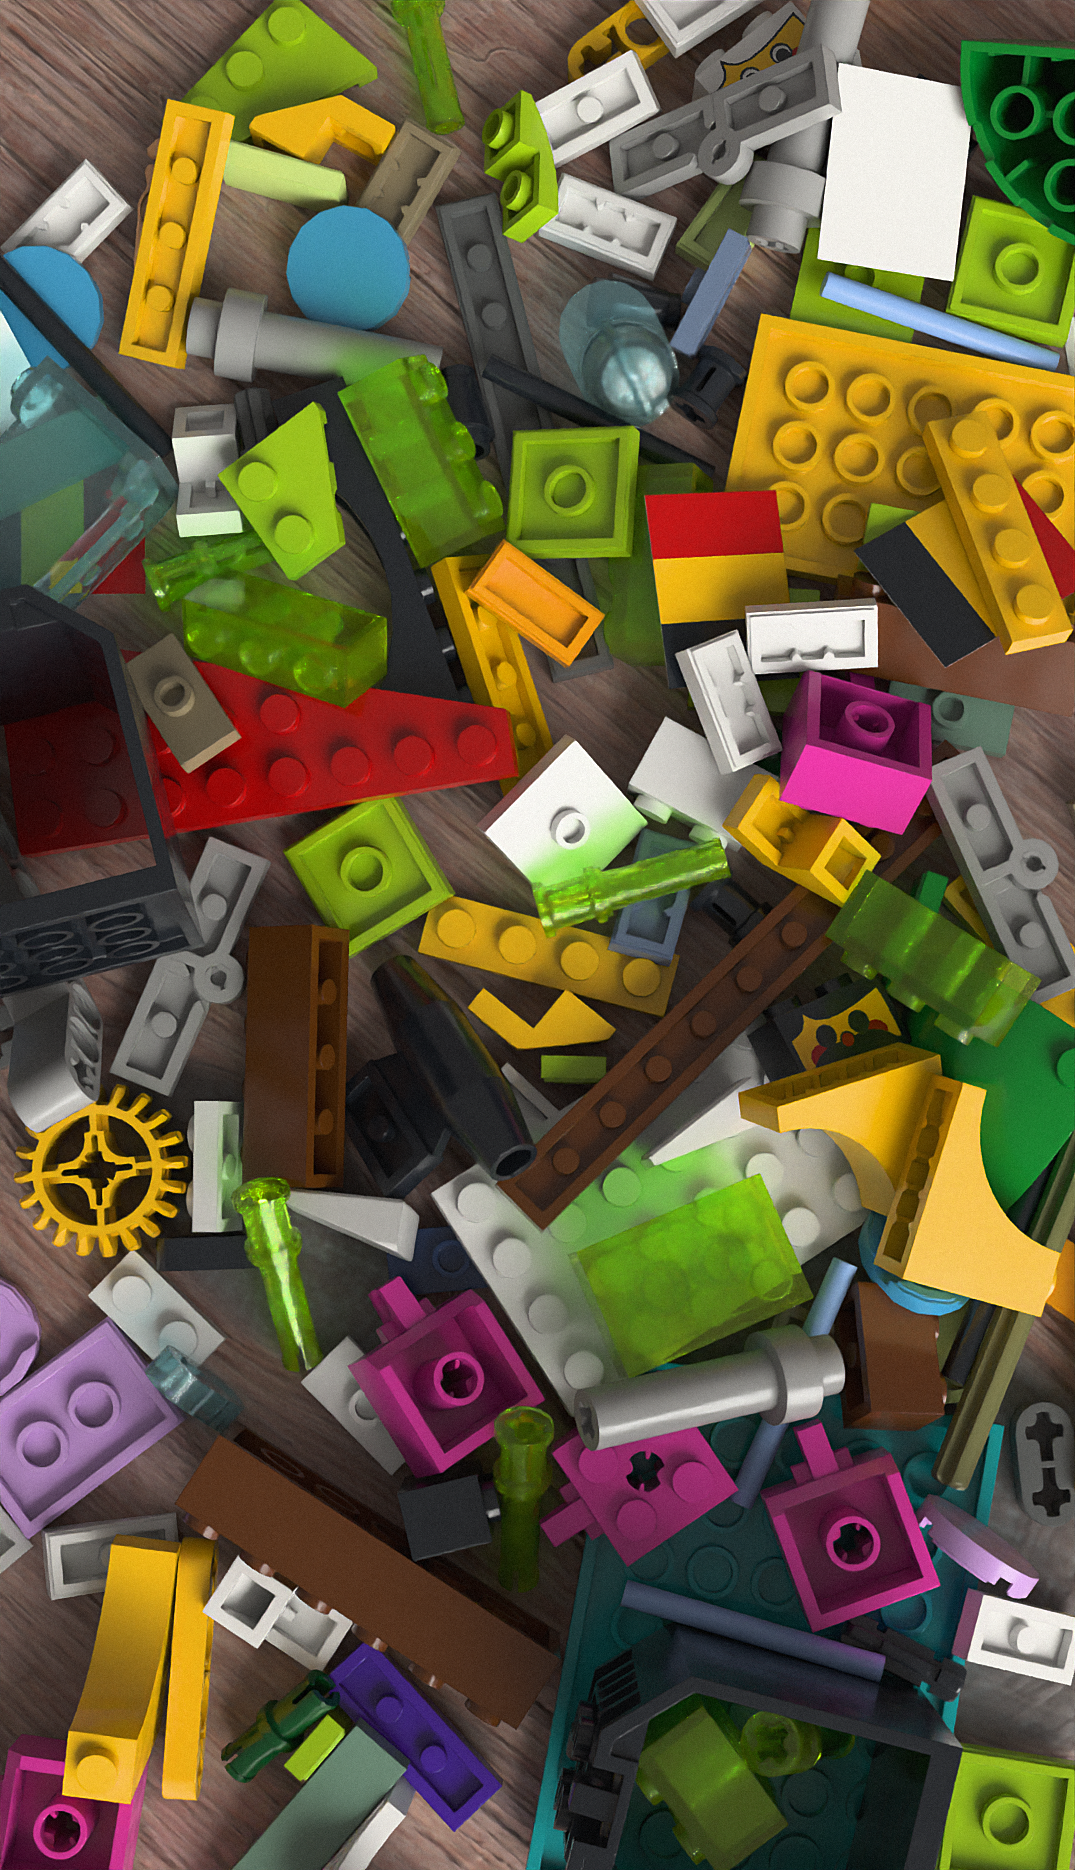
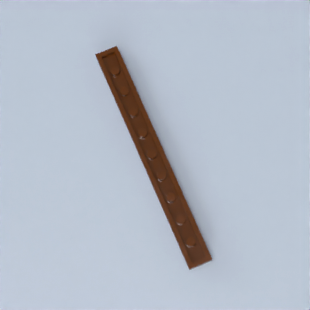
(697, 1032)

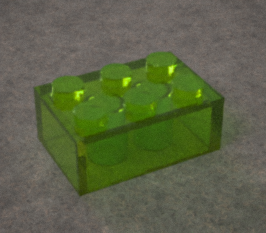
(690, 1276)
(711, 1792)

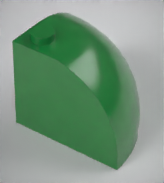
(1024, 121)
(1027, 1096)

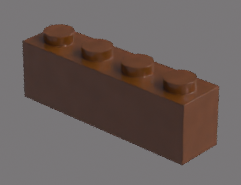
(1028, 679)
(295, 1055)

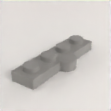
(727, 126)
(1002, 871)
(190, 981)

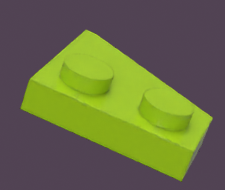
(290, 493)

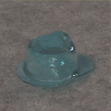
(618, 351)

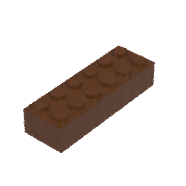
(364, 1569)

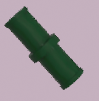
(280, 1726)

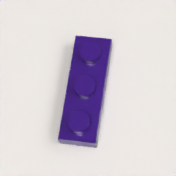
(442, 1761)

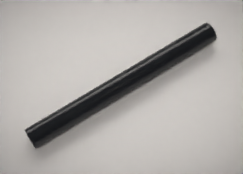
(82, 359)
(582, 412)
(979, 1312)

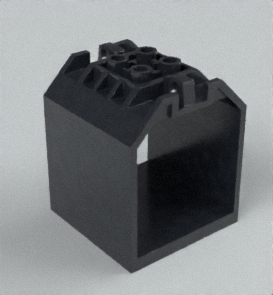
(52, 663)
(907, 1778)

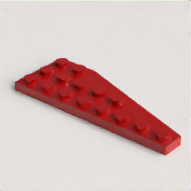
(293, 757)

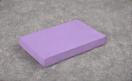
(77, 1425)

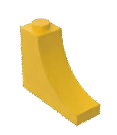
(859, 1102)
(946, 1220)
(126, 1674)

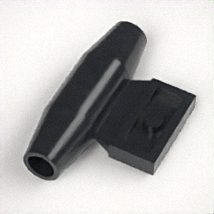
(430, 1089)

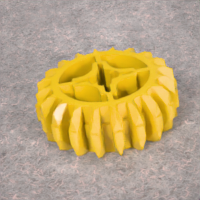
(159, 1164)

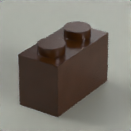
(887, 1363)

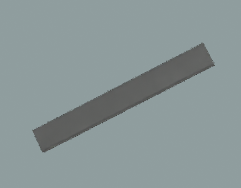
(499, 326)

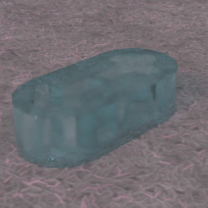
(194, 1388)

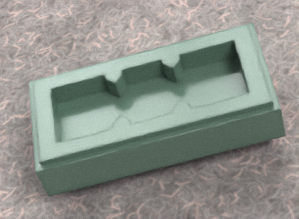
(961, 718)

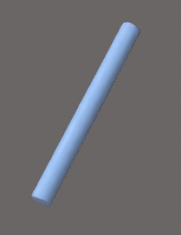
(937, 323)
(768, 1436)
(753, 1631)

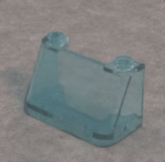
(72, 488)

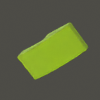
(522, 159)

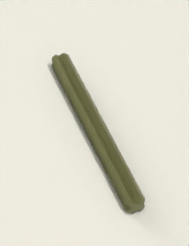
(1004, 1338)

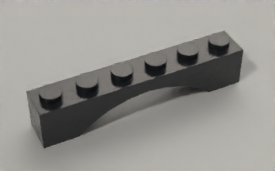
(417, 649)

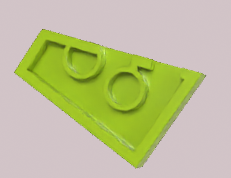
(280, 64)

